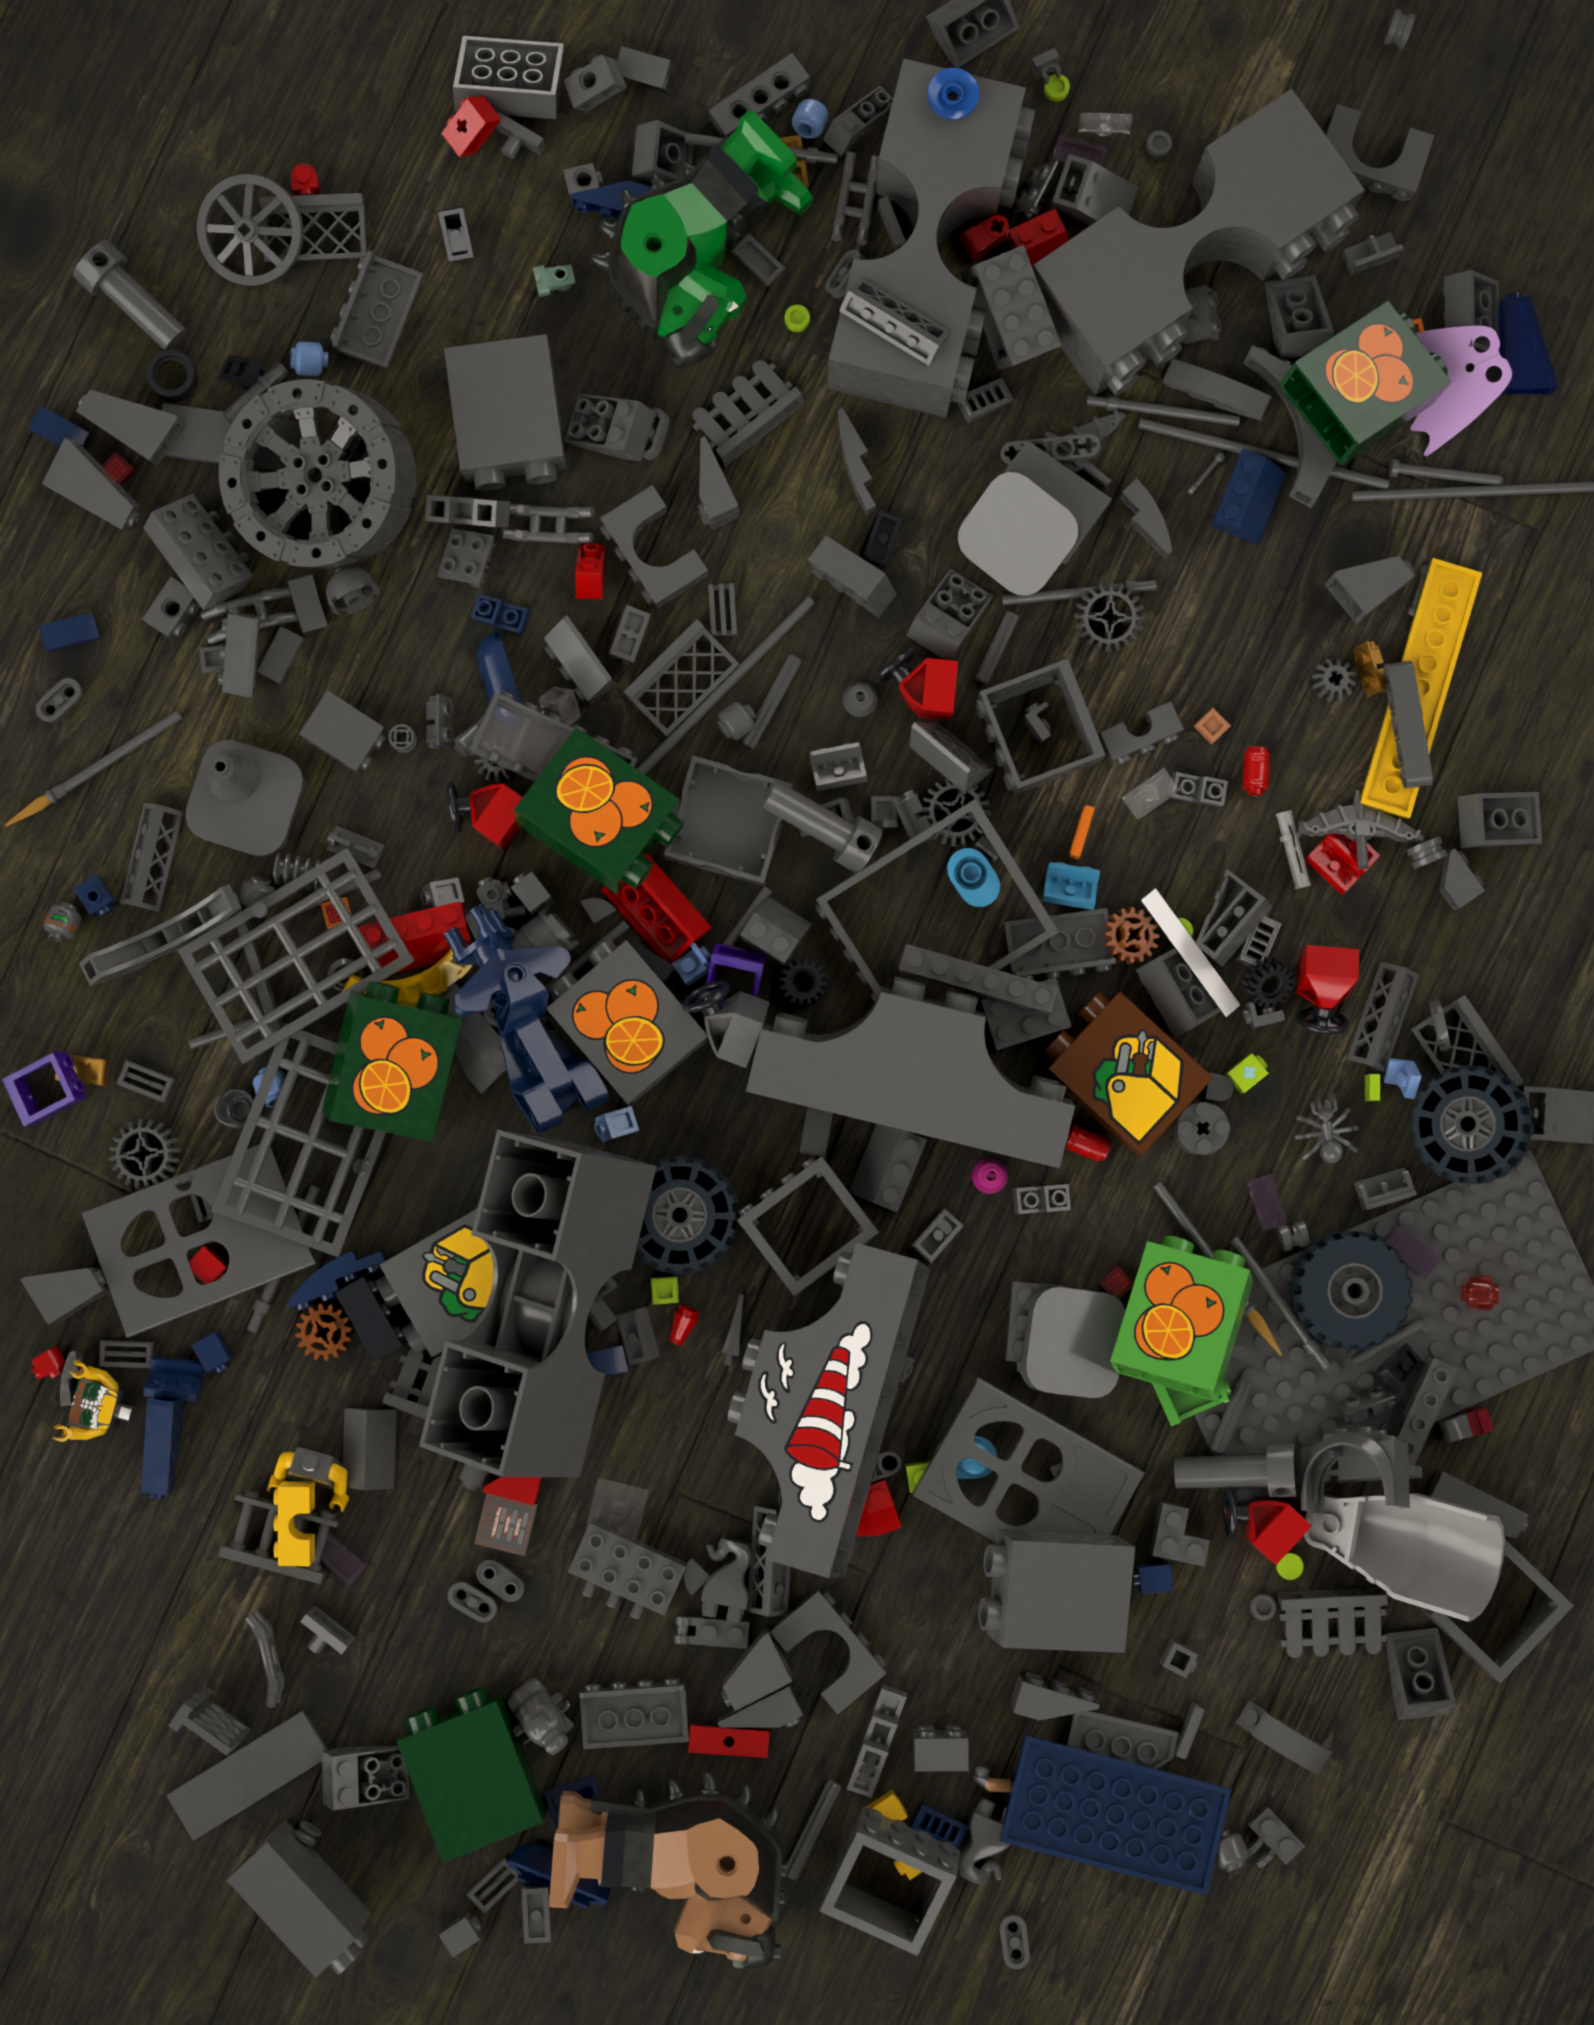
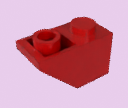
(590, 571)

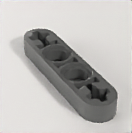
(1051, 445)

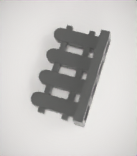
(745, 431)
(405, 1382)
(1344, 1600)

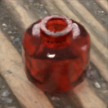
(1480, 1293)

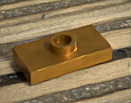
(90, 1070)

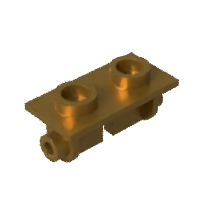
(1367, 657)

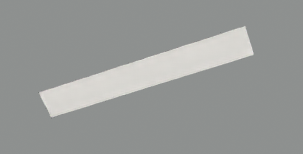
(1190, 952)

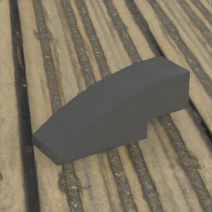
(1147, 517)

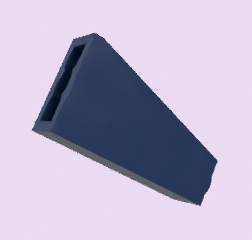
(161, 1446)

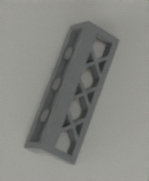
(892, 322)
(143, 853)
(1391, 1016)
(776, 1581)

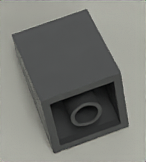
(1369, 585)
(344, 733)
(775, 931)
(65, 1292)
(756, 1672)

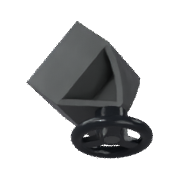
(730, 1024)

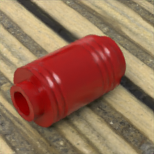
(1256, 770)
(1087, 1143)

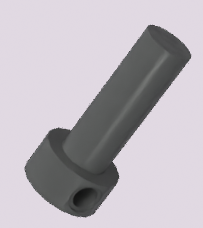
(104, 271)
(825, 826)
(1274, 1470)

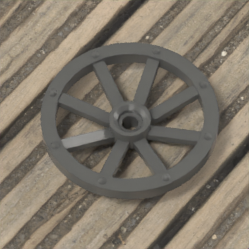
(255, 233)

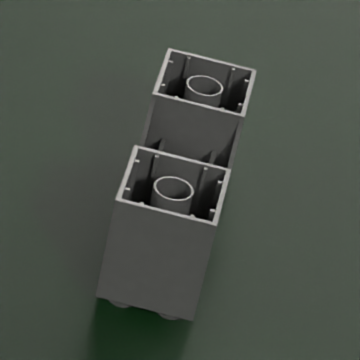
(941, 180)
(1264, 203)
(519, 1382)

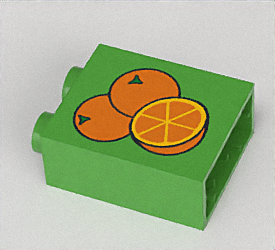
(1183, 1318)

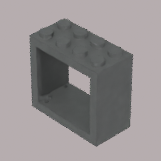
(1016, 310)
(1060, 674)
(771, 1197)
(1524, 1637)
(878, 1916)

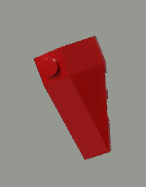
(879, 1511)

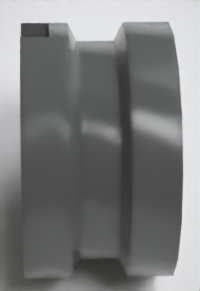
(1399, 29)
(1427, 852)

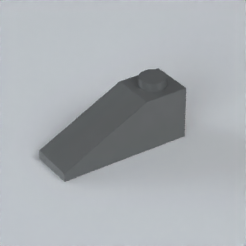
(771, 1710)

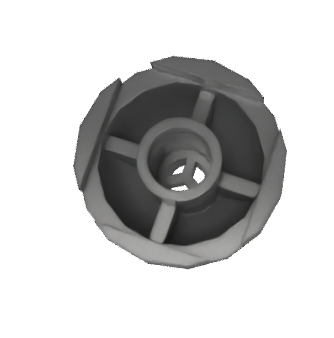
(350, 590)

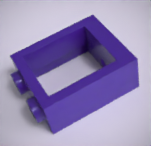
(738, 959)
(22, 1095)

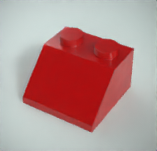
(1039, 236)

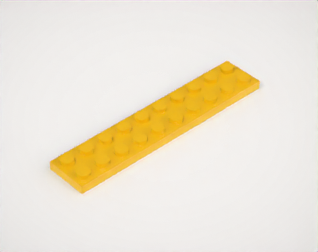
(1433, 649)

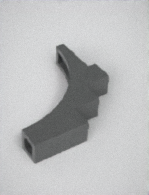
(1314, 458)
(162, 939)

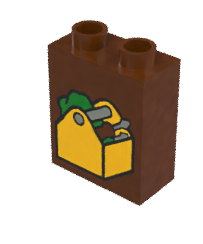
(1125, 1071)

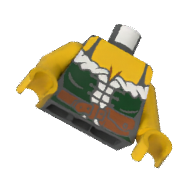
(94, 1405)
(313, 1466)

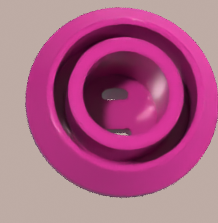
(982, 1172)

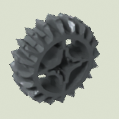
(1086, 615)
(944, 806)
(147, 1165)

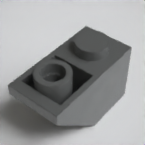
(1458, 882)

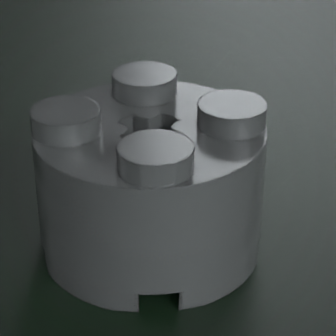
(1216, 1128)

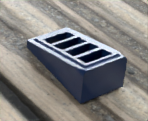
(925, 1809)

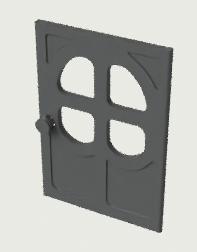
(253, 1252)
(1081, 1499)

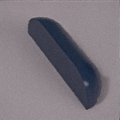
(495, 667)
(534, 1868)

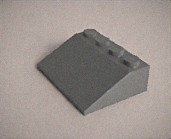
(512, 75)
(1065, 485)

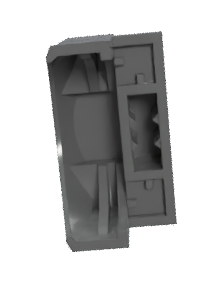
(1361, 1458)

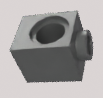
(575, 174)
(461, 1933)

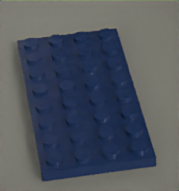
(1115, 1814)

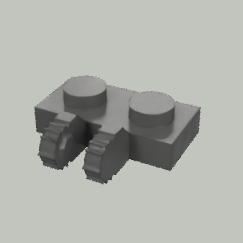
(1275, 1835)

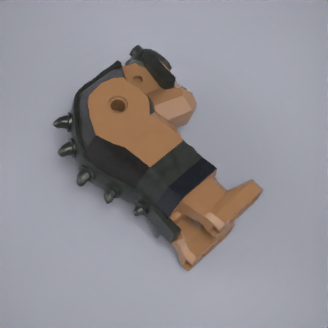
(682, 1847)

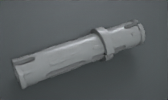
(1293, 849)

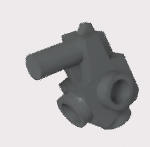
(495, 897)

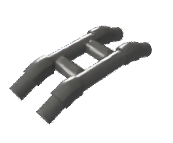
(848, 185)
(560, 534)
(258, 601)
(275, 1678)

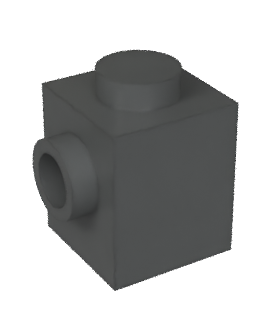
(1179, 1658)

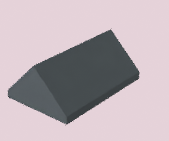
(948, 755)
(370, 1448)

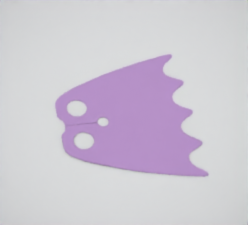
(1468, 391)

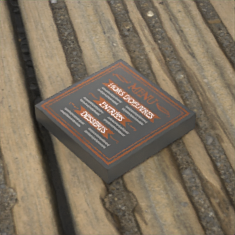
(505, 1524)

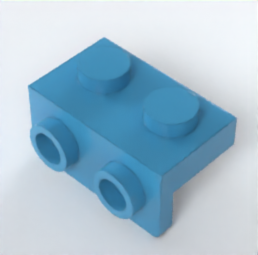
(1071, 885)

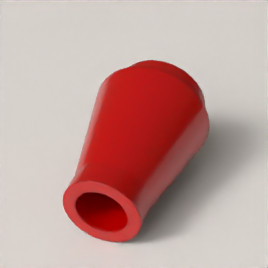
(683, 1323)

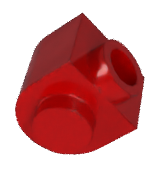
(305, 180)
(48, 1363)

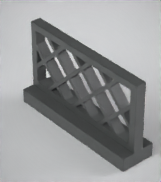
(322, 204)
(665, 661)
(1481, 1036)
(210, 1722)

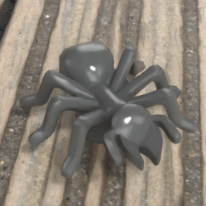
(1327, 1137)

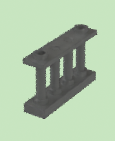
(261, 1556)

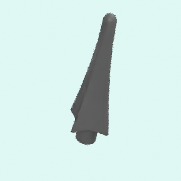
(732, 1344)

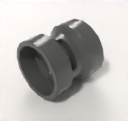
(407, 742)
(1293, 1236)

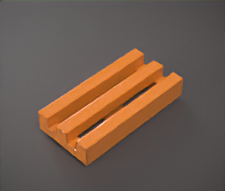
(1081, 832)

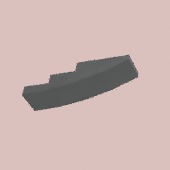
(1217, 389)
(854, 453)
(877, 1741)

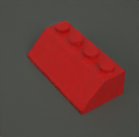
(660, 914)
(421, 934)

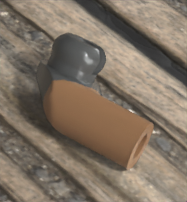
(990, 1784)

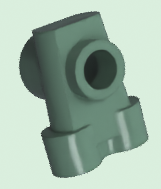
(547, 280)

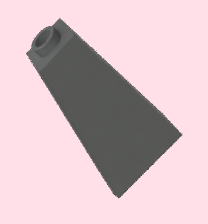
(135, 425)
(89, 485)
(1458, 1492)

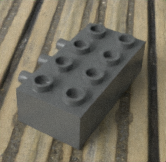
(199, 551)
(626, 1570)

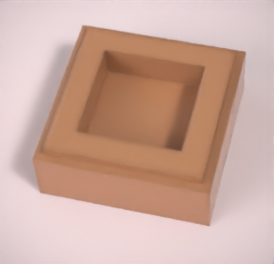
(1212, 726)

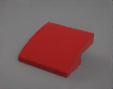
(1337, 861)

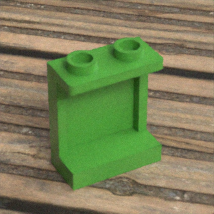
(1183, 1405)

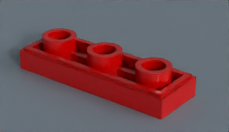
(710, 1740)

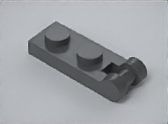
(712, 1632)

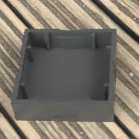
(725, 822)

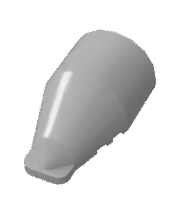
(1420, 1554)

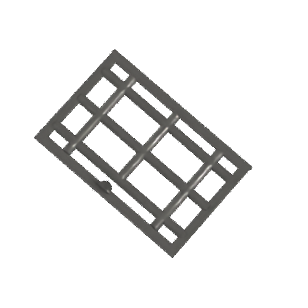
(295, 955)
(361, 1166)

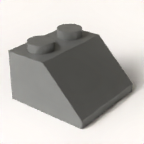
(660, 151)

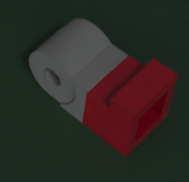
(1466, 1425)

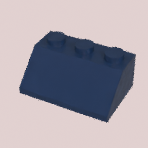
(1249, 497)

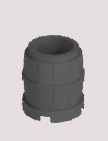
(544, 931)

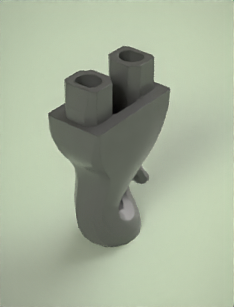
(727, 1583)
(983, 1843)

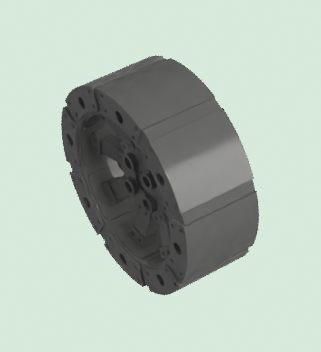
(390, 487)

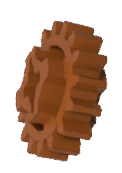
(1120, 930)
(317, 1321)

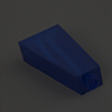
(1524, 348)

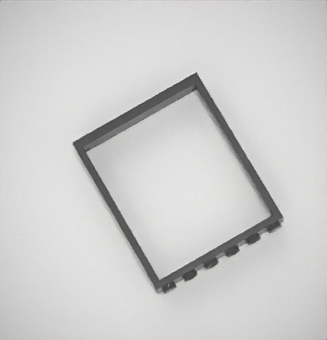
(851, 951)

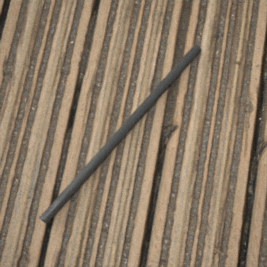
(1271, 455)
(1472, 491)
(726, 685)

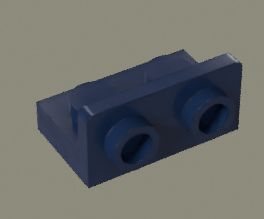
(174, 1379)

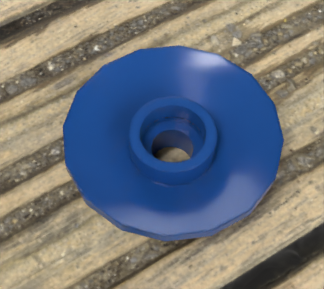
(954, 82)

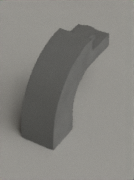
(1283, 1738)

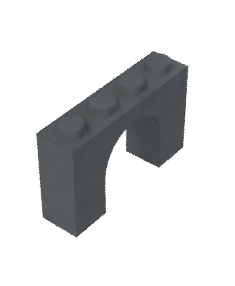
(1398, 179)
(659, 583)
(863, 1666)

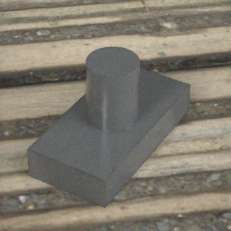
(518, 136)
(326, 1632)

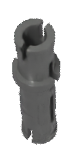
(270, 379)

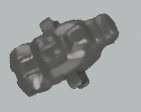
(540, 1716)

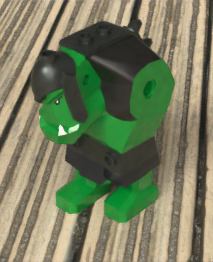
(678, 236)

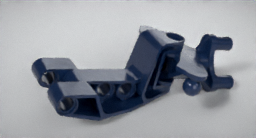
(534, 1057)

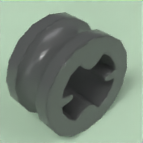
(307, 1833)

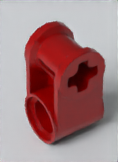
(982, 238)

